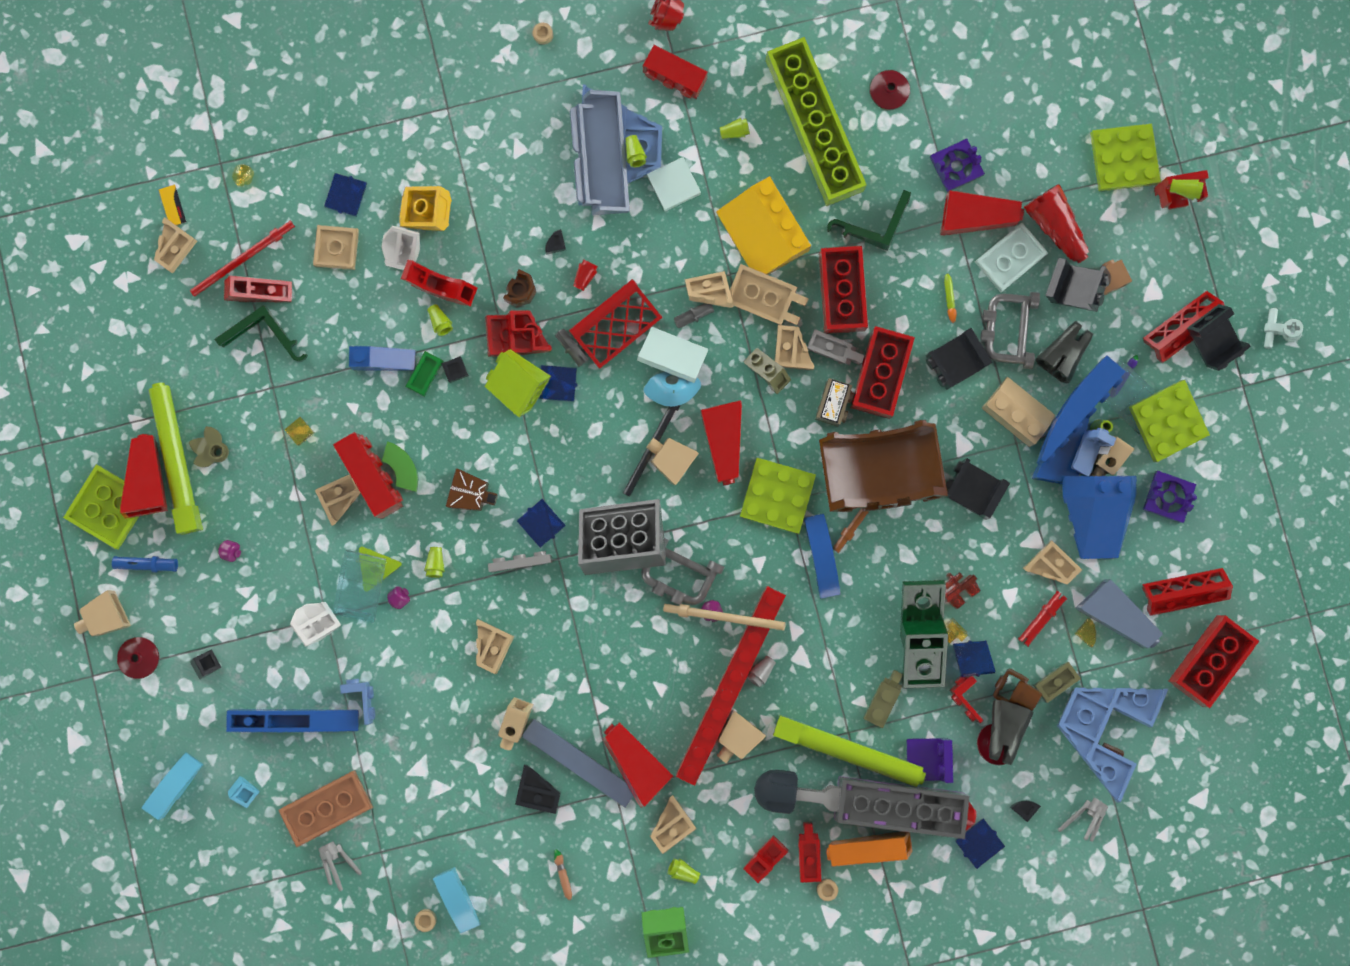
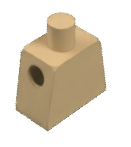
(1117, 454)
(671, 458)
(102, 615)
(516, 717)
(738, 737)

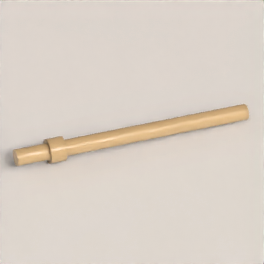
(686, 611)

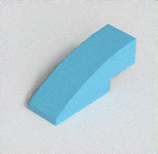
(172, 786)
(456, 900)

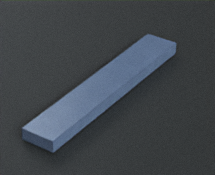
(578, 762)

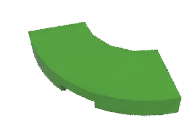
(402, 465)

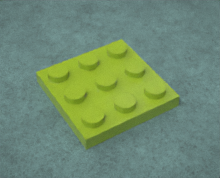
(1125, 157)
(1169, 421)
(777, 495)
(98, 508)

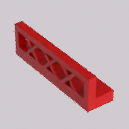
(1177, 339)
(1190, 595)

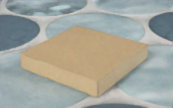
(336, 247)

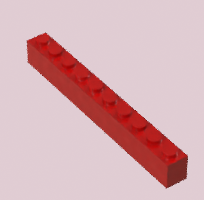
(729, 688)

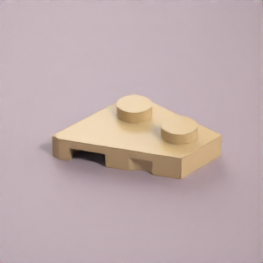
(710, 289)

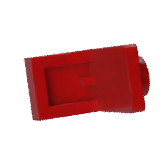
(958, 690)

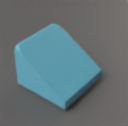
(242, 792)

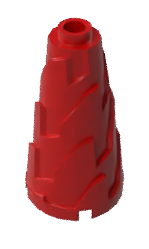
(1058, 221)

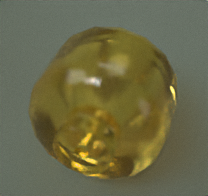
(242, 175)

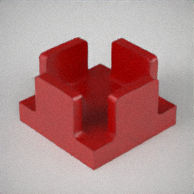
(1174, 200)

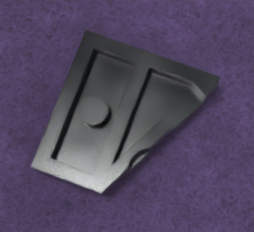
(537, 792)

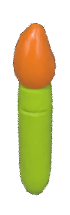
(950, 298)

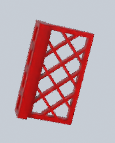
(608, 307)

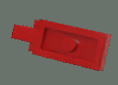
(809, 855)

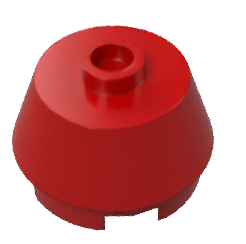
(666, 14)

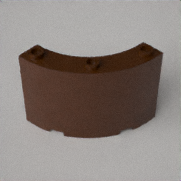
(883, 468)

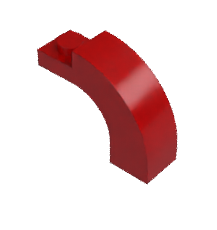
(439, 285)

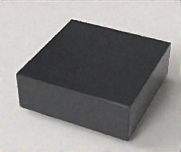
(455, 369)

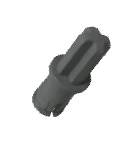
(693, 315)
(571, 347)

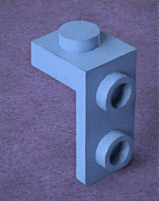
(1089, 449)
(353, 685)

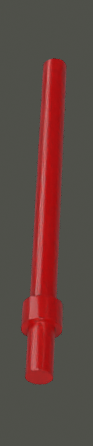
(275, 235)

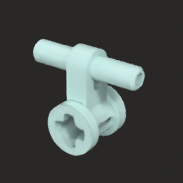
(1272, 328)

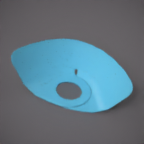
(663, 394)

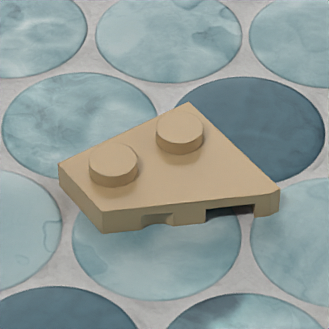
(173, 246)
(791, 349)
(337, 497)
(1053, 564)
(491, 646)
(672, 826)

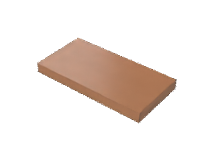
(325, 808)

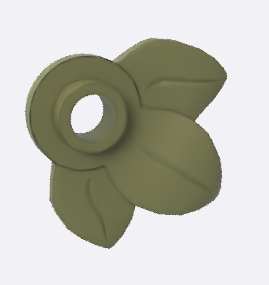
(206, 448)

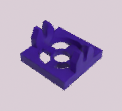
(939, 164)
(1188, 488)

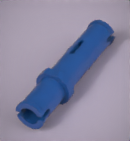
(154, 564)

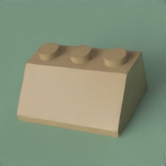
(1019, 412)

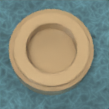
(542, 33)
(827, 890)
(425, 920)

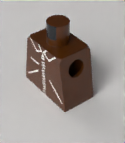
(469, 492)

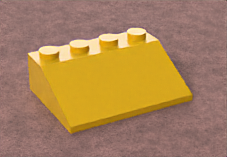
(763, 228)

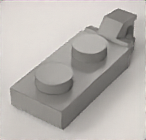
(834, 348)

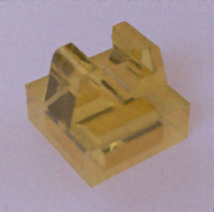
(955, 631)

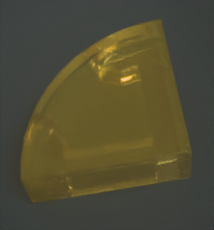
(1087, 632)

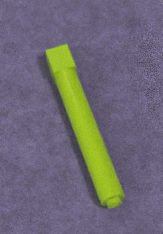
(185, 513)
(849, 751)

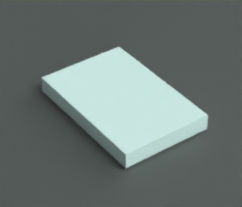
(1011, 257)
(672, 354)

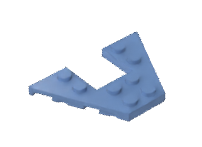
(649, 136)
(1086, 720)

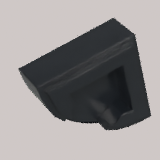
(555, 243)
(1025, 809)

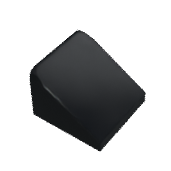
(205, 664)

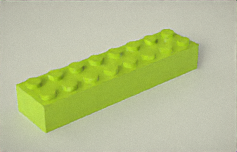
(815, 121)

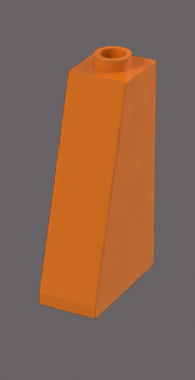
(870, 849)

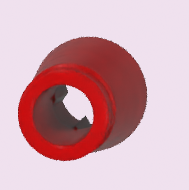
(584, 275)

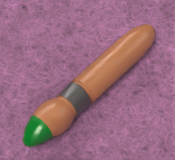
(558, 859)

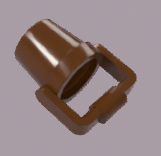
(1023, 694)

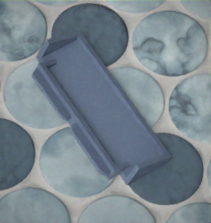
(601, 153)

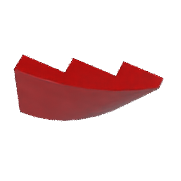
(514, 332)

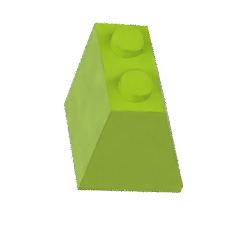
(516, 382)

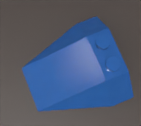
(1099, 512)

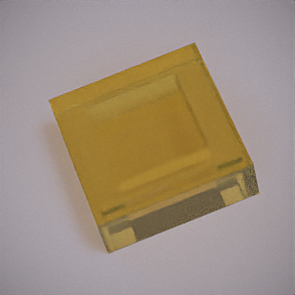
(299, 431)

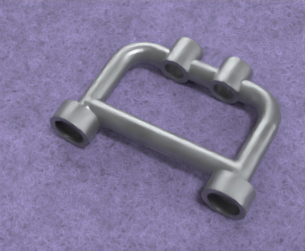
(988, 335)
(677, 596)

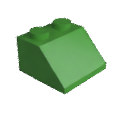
(665, 932)

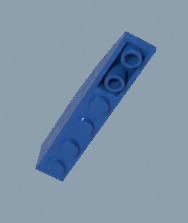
(1081, 404)
(292, 720)

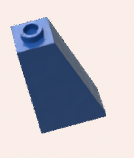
(1062, 462)

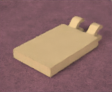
(765, 295)

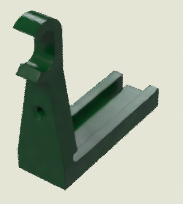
(873, 237)
(252, 320)

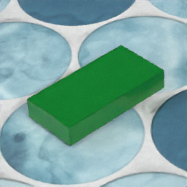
(424, 373)

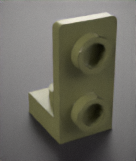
(768, 369)

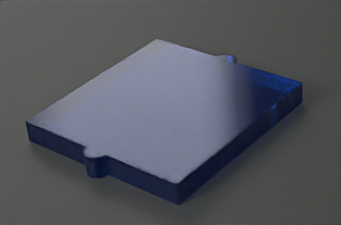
(345, 194)
(561, 384)
(541, 523)
(973, 658)
(980, 843)

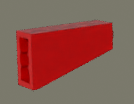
(975, 213)
(723, 436)
(143, 481)
(636, 764)

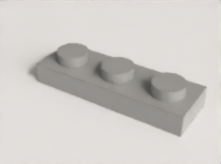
(519, 561)

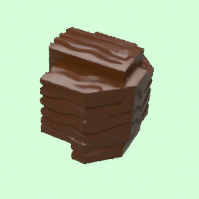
(520, 290)

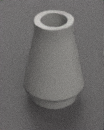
(759, 674)

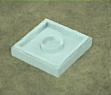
(674, 184)

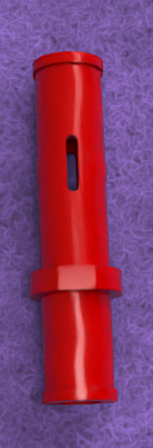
(1047, 612)

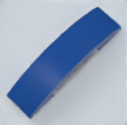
(822, 556)

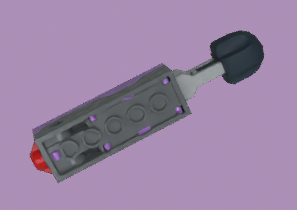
(873, 803)

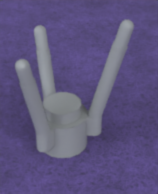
(1096, 810)
(328, 854)

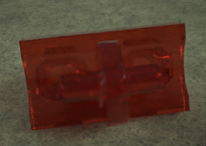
(967, 584)

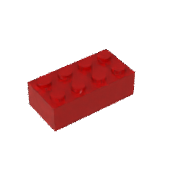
(843, 289)
(882, 372)
(368, 475)
(1213, 661)

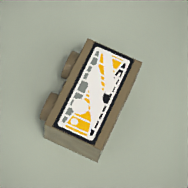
(834, 402)

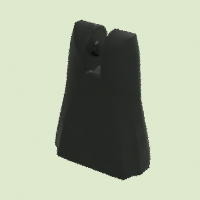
(1065, 353)
(1007, 729)

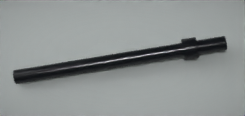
(647, 454)

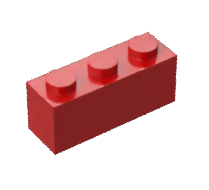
(674, 72)

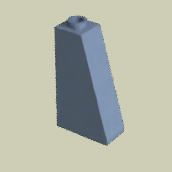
(1117, 612)

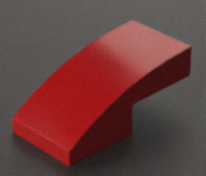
(765, 859)

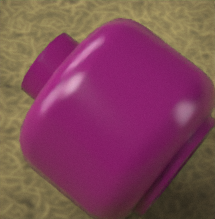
(229, 550)
(398, 597)
(712, 606)

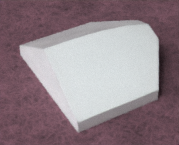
(400, 246)
(314, 622)

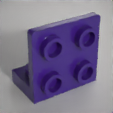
(933, 755)

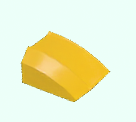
(425, 208)

